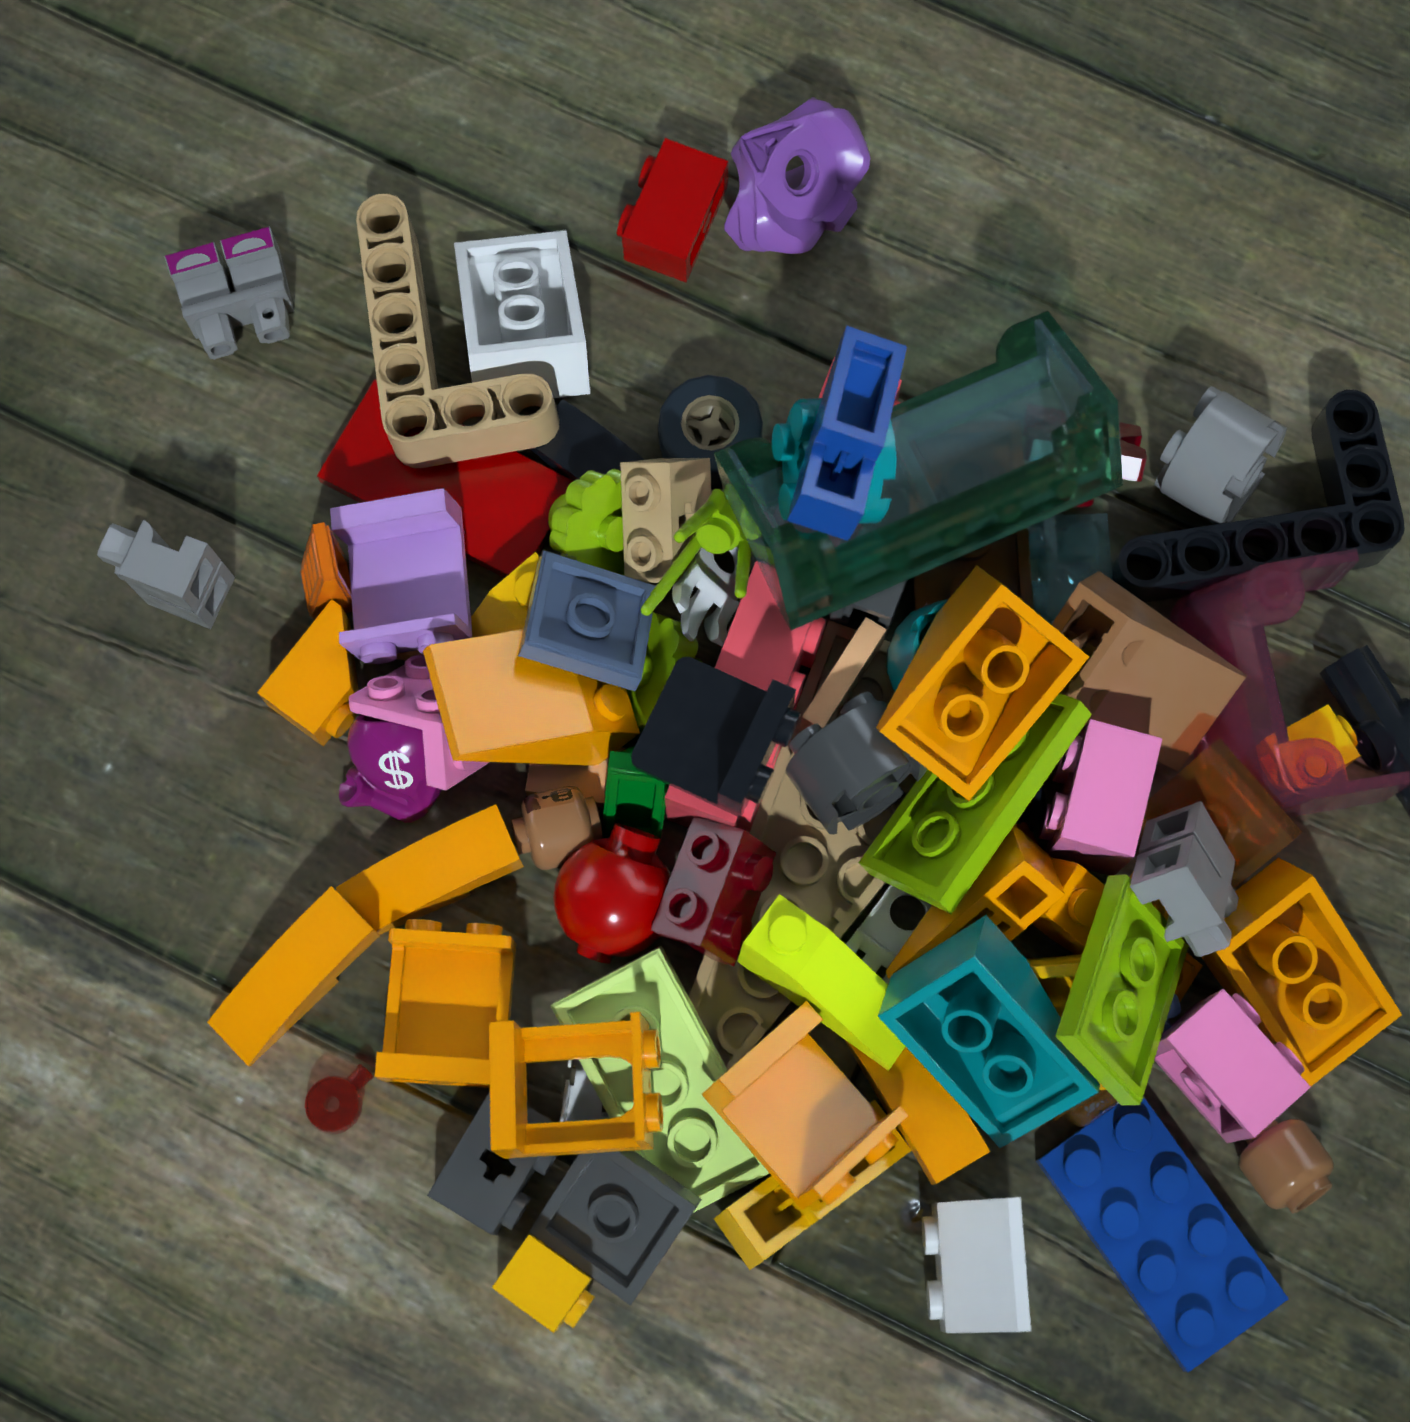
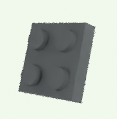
(615, 1218)

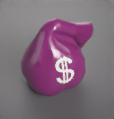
(387, 770)

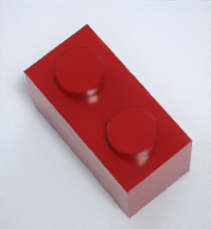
(673, 209)

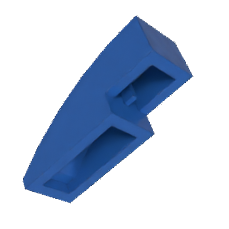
(848, 434)

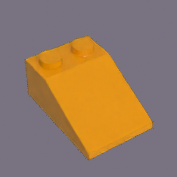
(978, 683)
(523, 709)
(1301, 970)

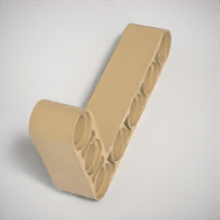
(412, 354)

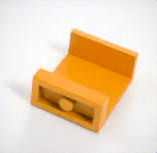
(801, 1113)

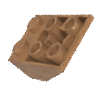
(1143, 669)

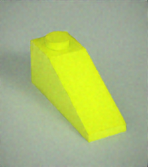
(816, 967)

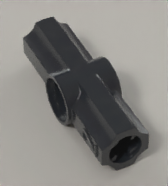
(1375, 712)

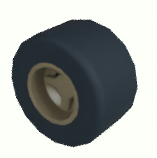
(711, 410)

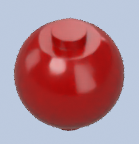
(611, 894)

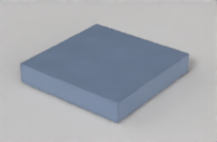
(587, 621)

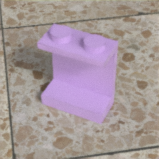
(404, 574)

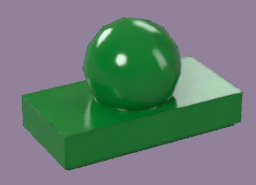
(632, 796)

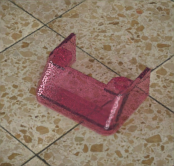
(1230, 620)

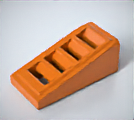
(325, 572)

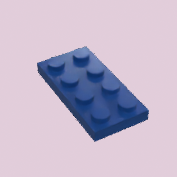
(1162, 1232)

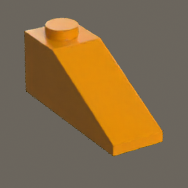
(1010, 890)

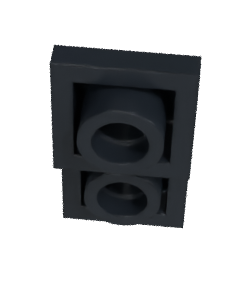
(583, 446)

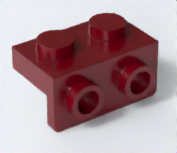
(714, 889)

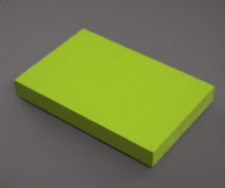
(1122, 992)

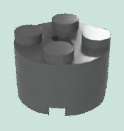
(849, 766)

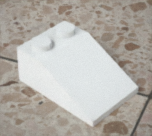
(523, 310)

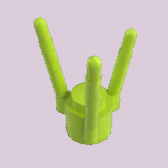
(716, 532)

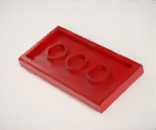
(500, 495)

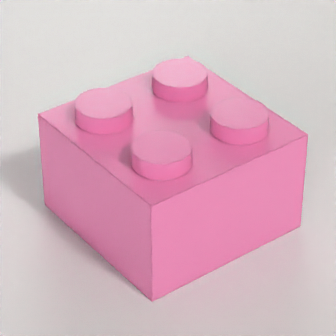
(1101, 797)
(1230, 1066)

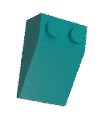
(986, 1032)

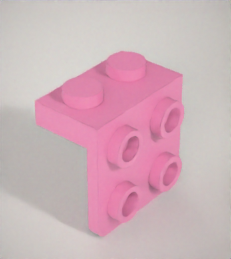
(409, 700)

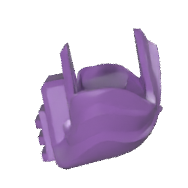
(794, 207)

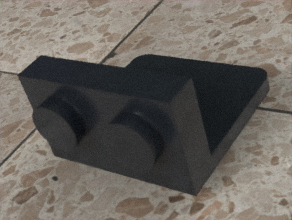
(715, 735)

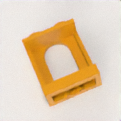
(515, 1046)

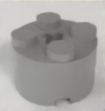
(1220, 457)

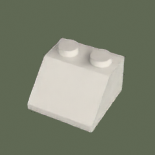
(977, 1266)

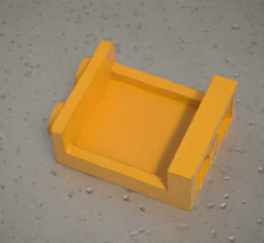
(442, 1003)

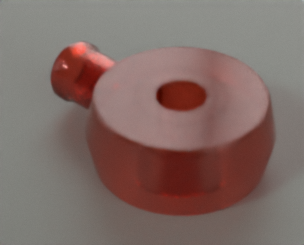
(349, 1096)

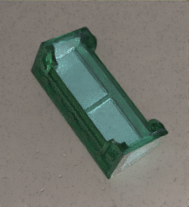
(969, 470)

